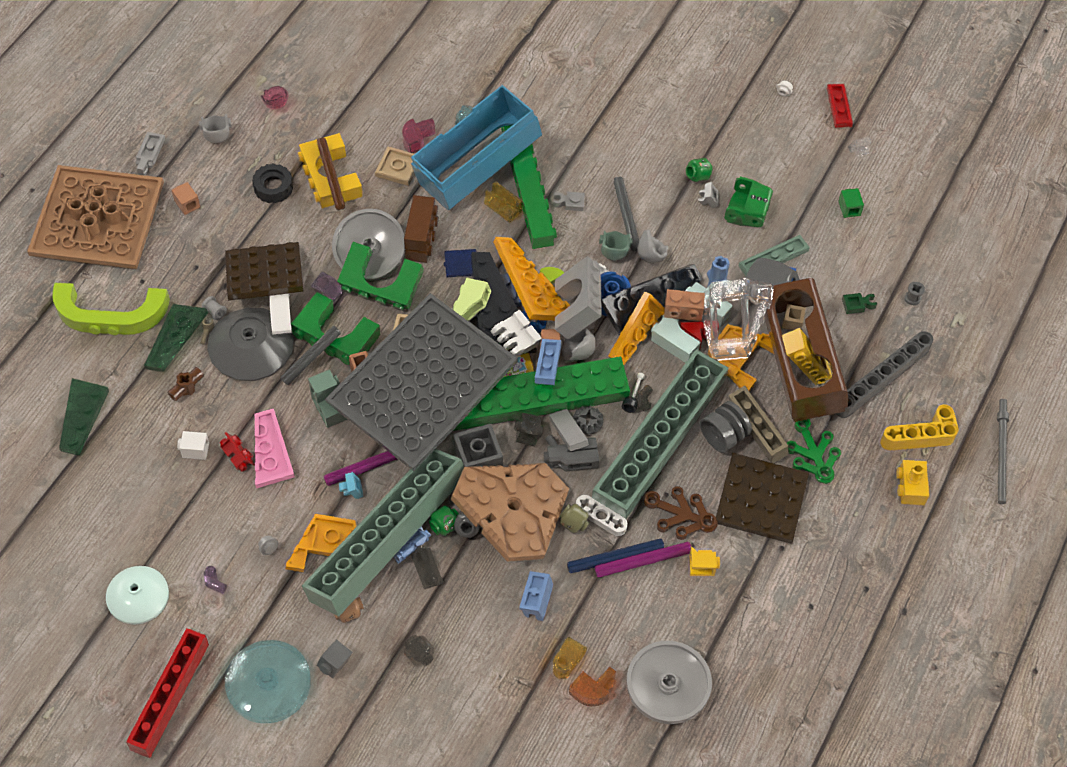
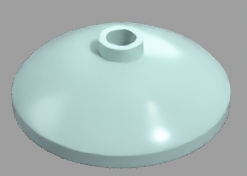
(137, 605)

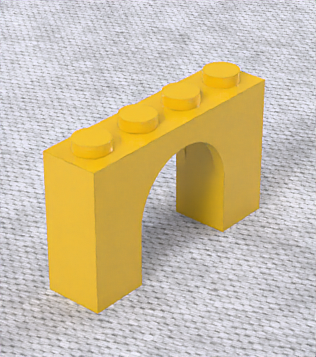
(310, 156)

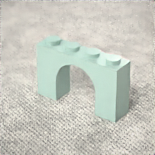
(676, 341)

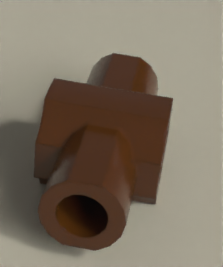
(185, 383)

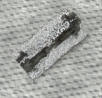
(426, 567)

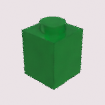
(851, 203)

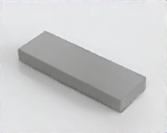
(568, 430)

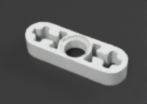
(616, 518)

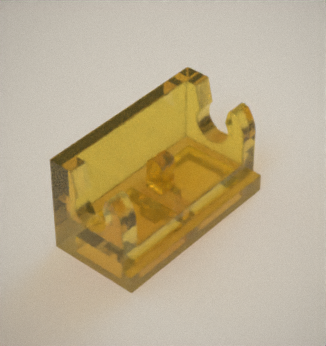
(503, 202)

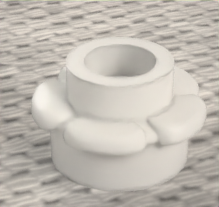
(784, 88)

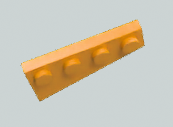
(639, 323)

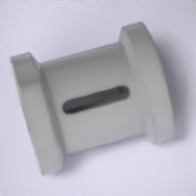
(214, 308)

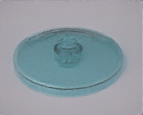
(267, 681)

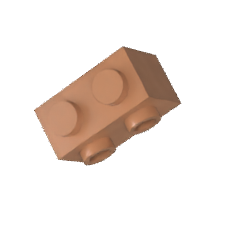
(684, 305)

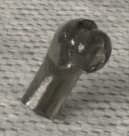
(642, 398)

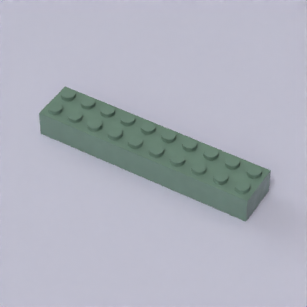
(660, 434)
(383, 533)

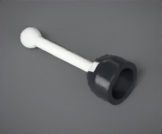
(630, 403)

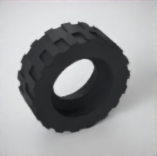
(272, 171)

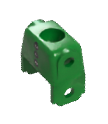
(748, 203)

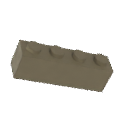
(762, 428)

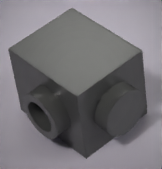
(334, 659)

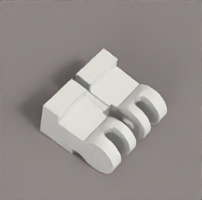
(523, 337)

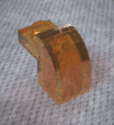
(592, 692)

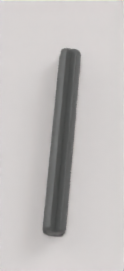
(626, 211)

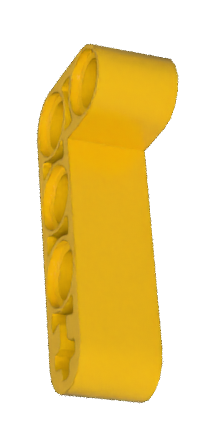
(896, 436)

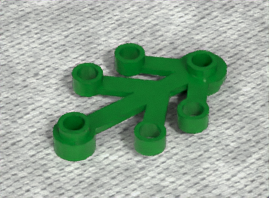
(814, 453)

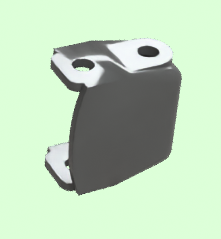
(771, 272)

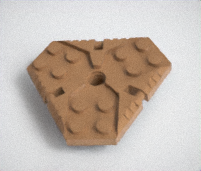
(518, 506)

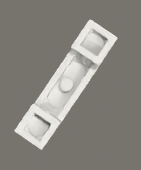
(280, 314)

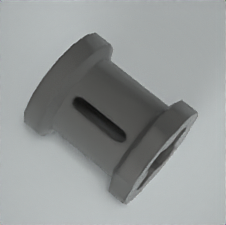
(914, 293)

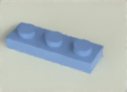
(548, 362)

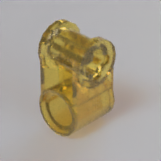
(567, 658)

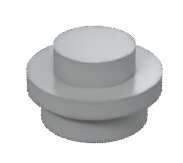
(268, 545)

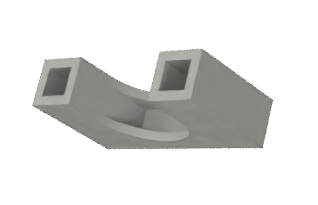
(583, 280)

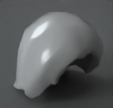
(651, 249)
(579, 346)

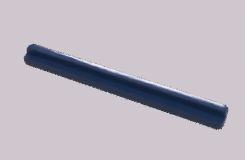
(592, 561)

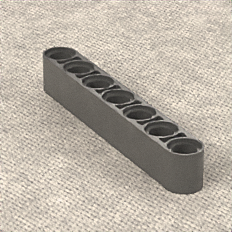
(890, 368)

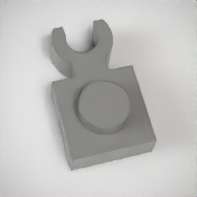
(573, 201)

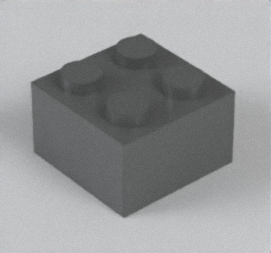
(478, 447)

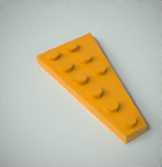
(533, 288)

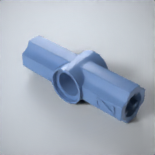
(718, 270)

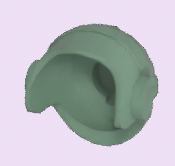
(615, 245)

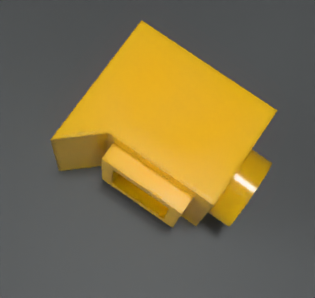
(703, 562)

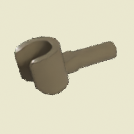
(207, 328)

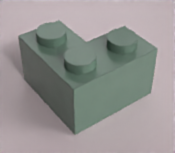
(320, 388)

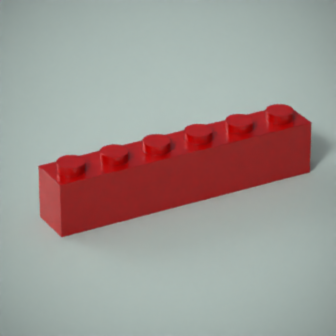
(167, 693)

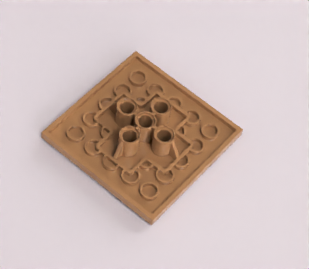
(96, 217)

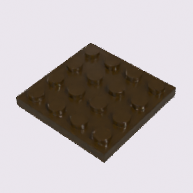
(263, 271)
(762, 498)

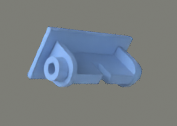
(410, 546)

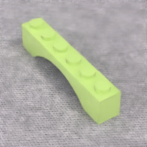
(472, 298)

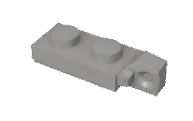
(149, 152)

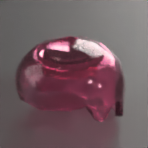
(275, 97)

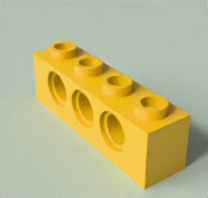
(801, 353)

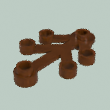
(683, 513)

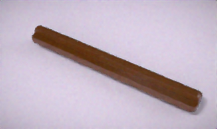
(331, 174)

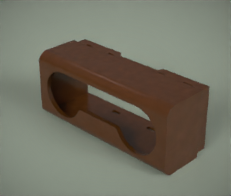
(804, 401)

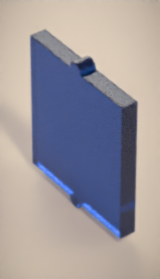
(458, 263)

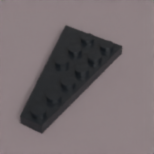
(500, 303)
(621, 304)

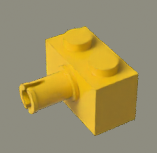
(913, 482)

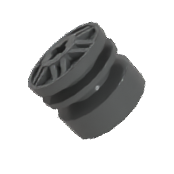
(725, 427)

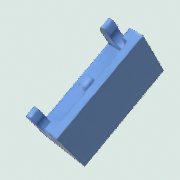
(536, 595)

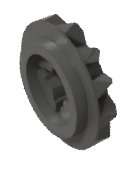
(594, 424)

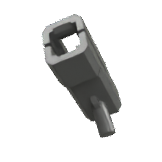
(561, 457)

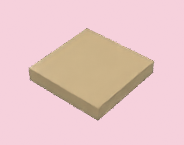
(396, 166)

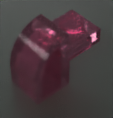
(414, 134)

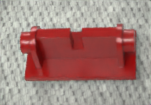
(232, 446)

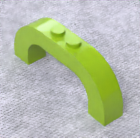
(110, 322)

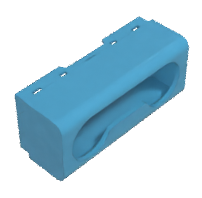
(493, 112)

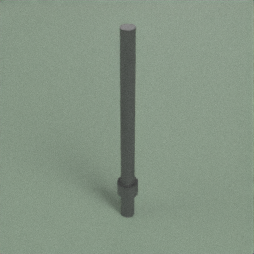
(1002, 418)

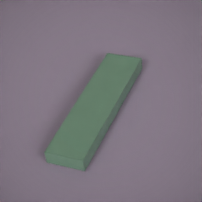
(782, 253)

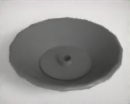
(248, 356)

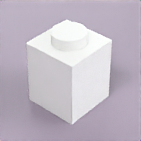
(193, 445)

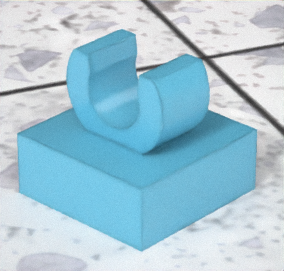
(351, 486)

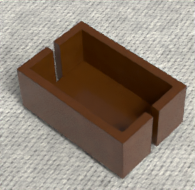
(420, 229)

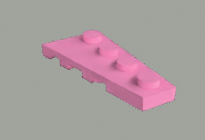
(271, 456)

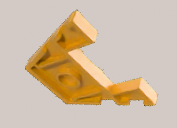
(735, 373)
(320, 538)

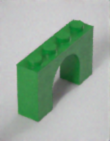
(398, 294)
(315, 313)

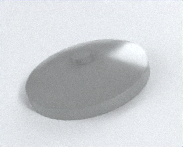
(377, 231)
(669, 682)

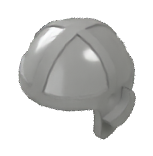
(215, 128)

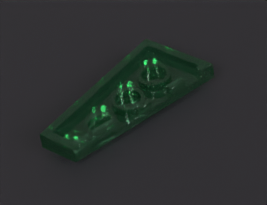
(175, 332)
(82, 410)

